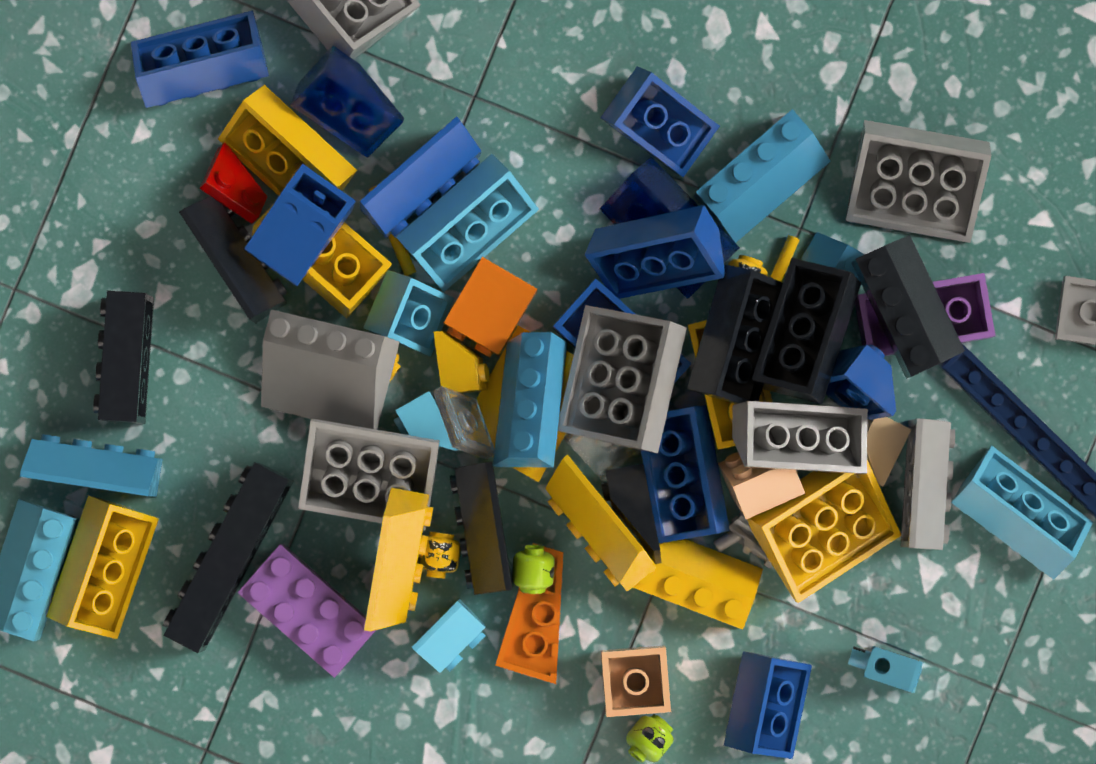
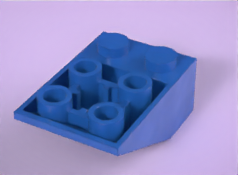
(300, 225)

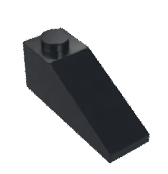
(631, 502)

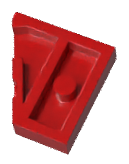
(233, 185)

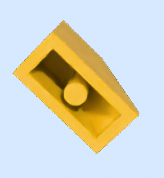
(459, 365)

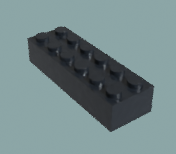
(227, 558)

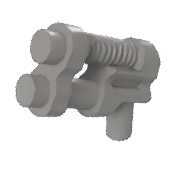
(742, 533)

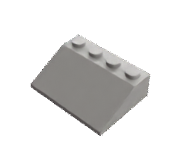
(352, 23)
(918, 181)
(325, 370)
(621, 378)
(355, 467)

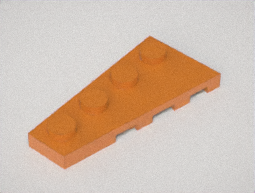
(533, 630)

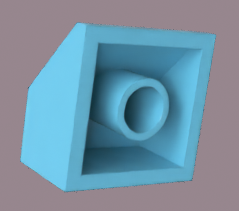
(408, 312)
(423, 419)
(449, 636)

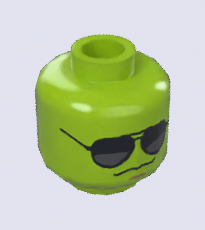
(533, 569)
(649, 738)

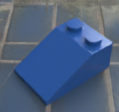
(660, 121)

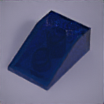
(346, 102)

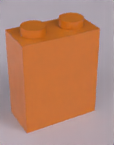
(489, 308)

